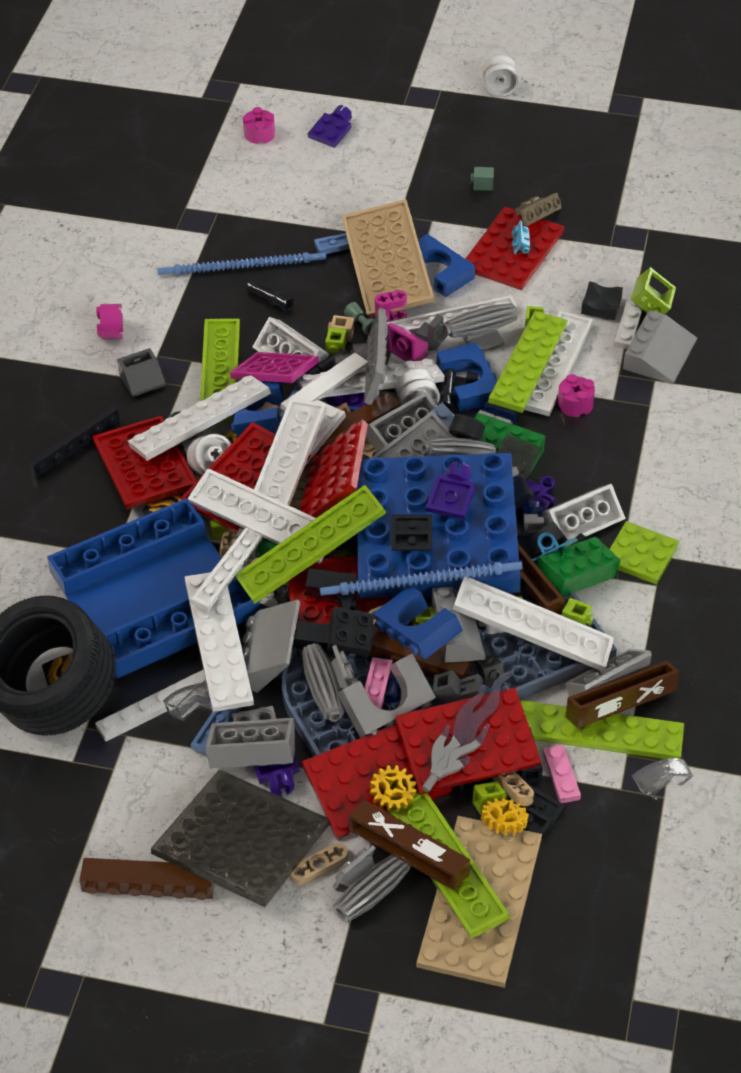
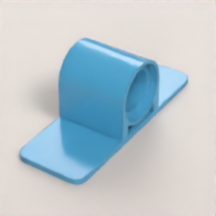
(554, 546)

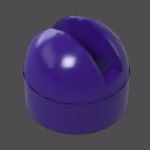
(548, 482)

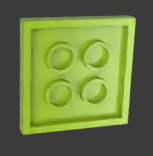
(643, 552)

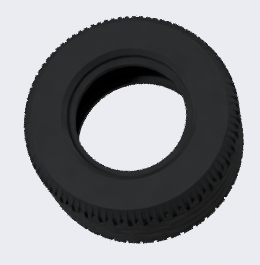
(29, 631)

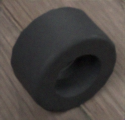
(466, 427)

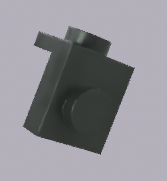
(490, 668)

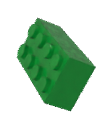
(497, 430)
(579, 566)

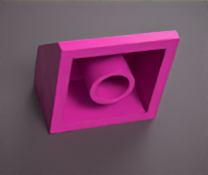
(406, 344)

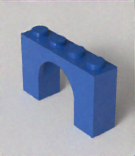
(455, 275)
(468, 359)
(267, 418)
(420, 639)

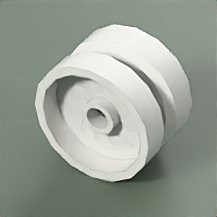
(500, 76)
(414, 384)
(206, 451)

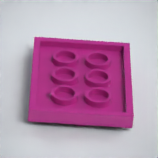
(275, 366)

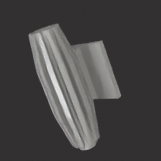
(482, 324)
(456, 446)
(327, 679)
(366, 883)

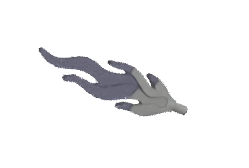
(445, 759)

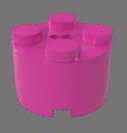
(259, 126)
(110, 321)
(576, 395)

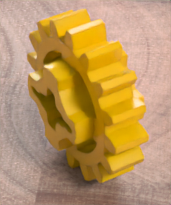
(386, 781)
(504, 816)

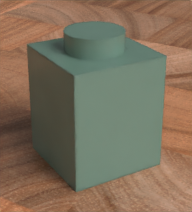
(482, 178)

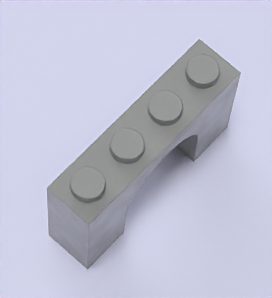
(368, 718)

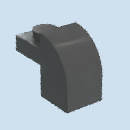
(433, 332)
(451, 688)

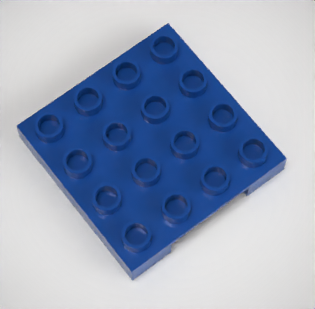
(482, 538)
(136, 583)

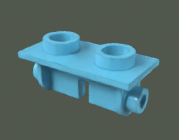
(520, 238)

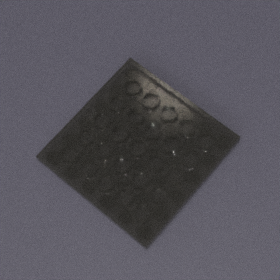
(241, 837)

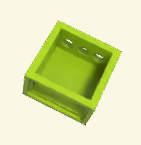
(649, 298)

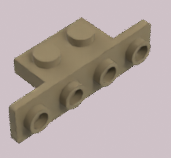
(537, 208)

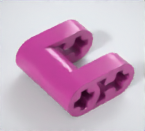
(398, 298)

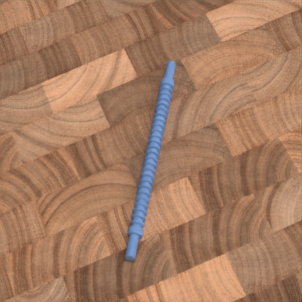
(177, 269)
(344, 588)

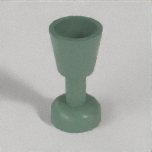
(355, 311)

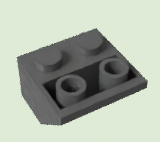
(140, 372)

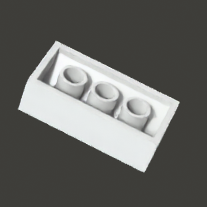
(280, 338)
(586, 512)

